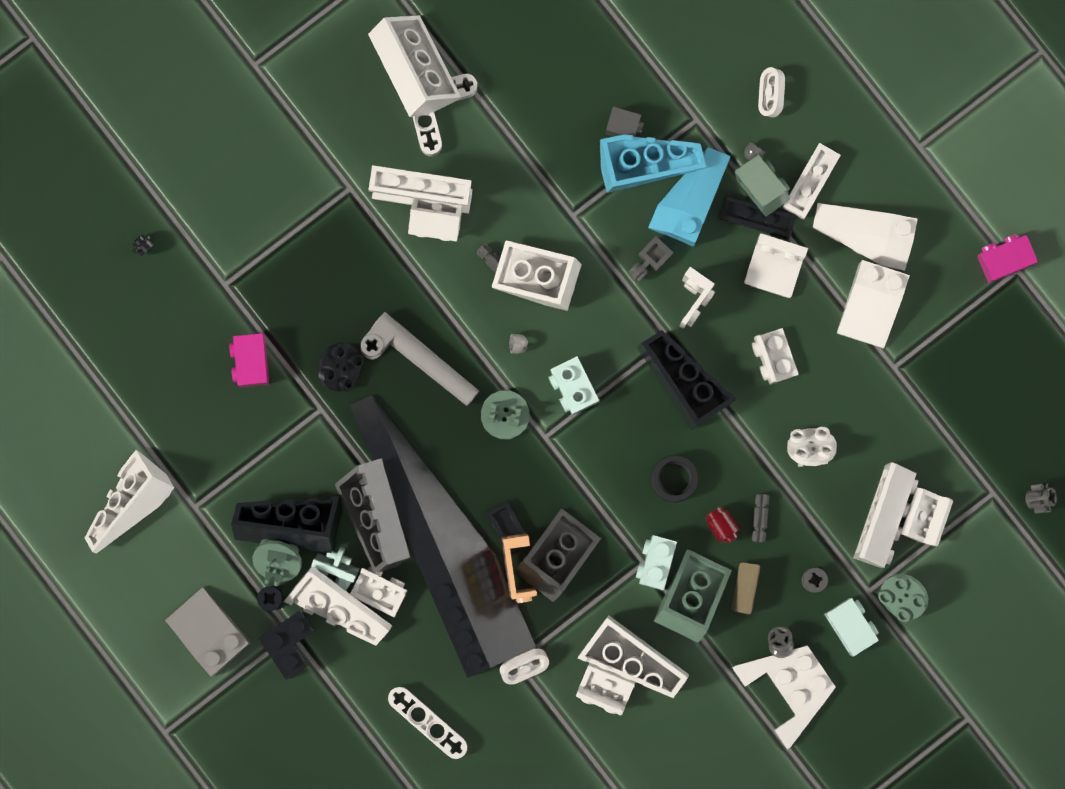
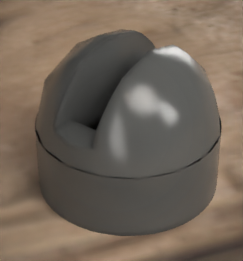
(752, 151)

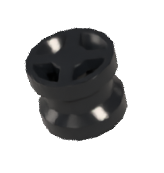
(266, 598)

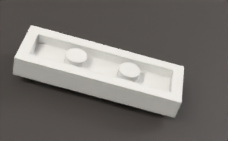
(811, 181)

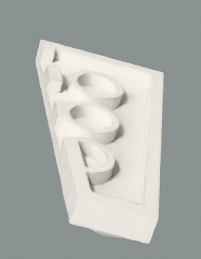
(324, 597)

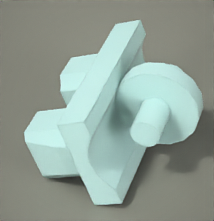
(337, 565)

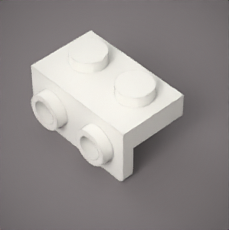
(926, 517)
(379, 592)
(605, 689)

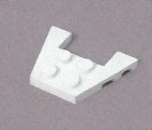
(799, 681)

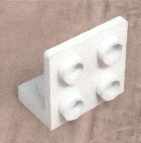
(775, 265)
(696, 283)

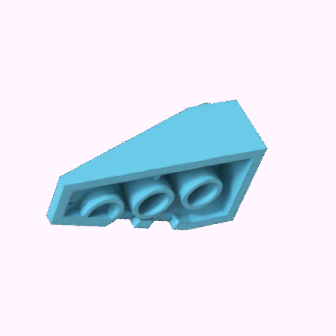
(639, 161)

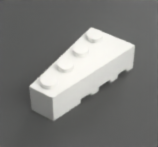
(627, 655)

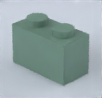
(762, 185)

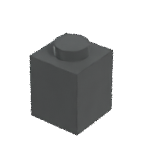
(624, 122)

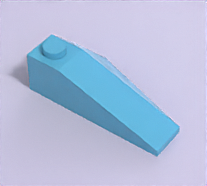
(688, 202)

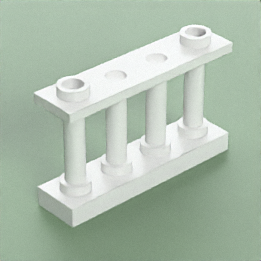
(404, 186)

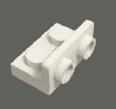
(775, 356)

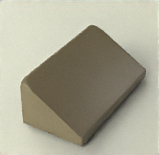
(745, 588)

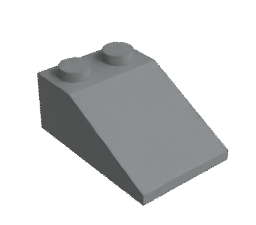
(208, 632)

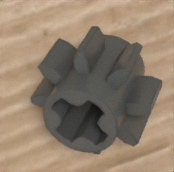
(1041, 498)

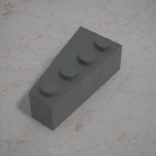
(374, 515)

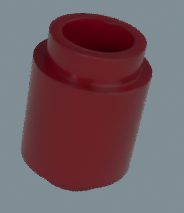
(722, 525)

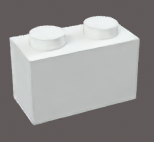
(435, 219)

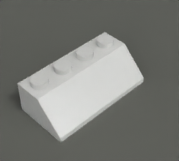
(413, 64)
(885, 515)

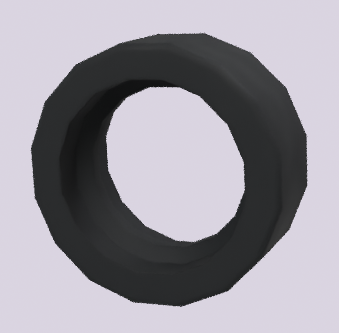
(693, 478)

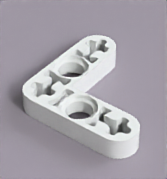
(436, 136)

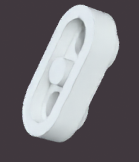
(771, 92)
(524, 666)

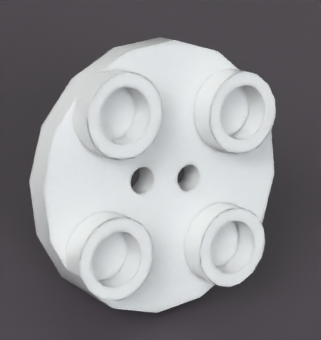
(811, 446)

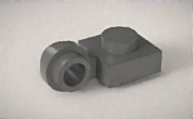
(654, 255)

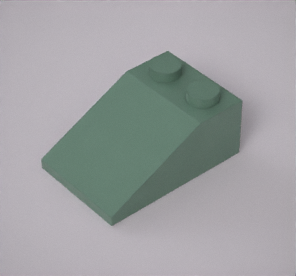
(693, 596)

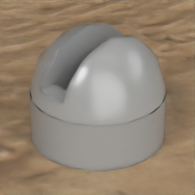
(518, 343)

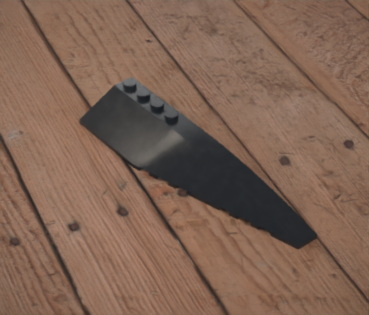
(449, 551)

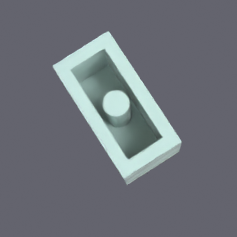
(852, 626)

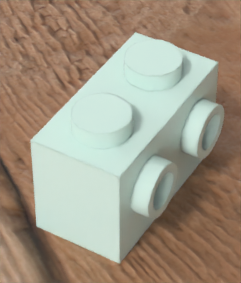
(574, 386)
(657, 562)

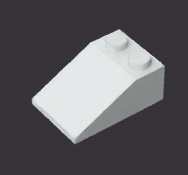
(537, 275)
(872, 303)

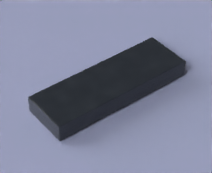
(750, 216)

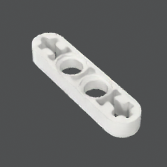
(425, 725)

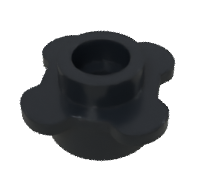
(142, 244)

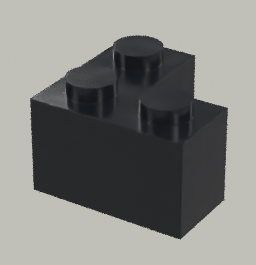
(282, 642)

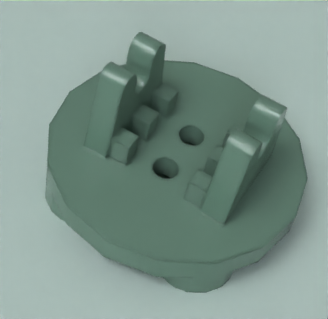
(493, 412)
(277, 561)
(911, 605)

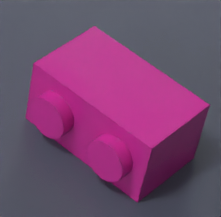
(1007, 258)
(249, 360)

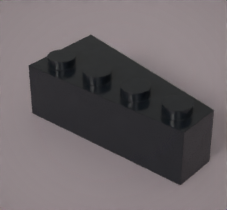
(684, 380)
(303, 523)

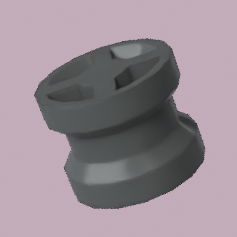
(811, 581)
(783, 636)

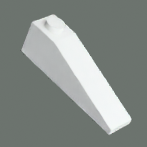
(874, 234)
(137, 494)

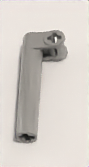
(389, 332)

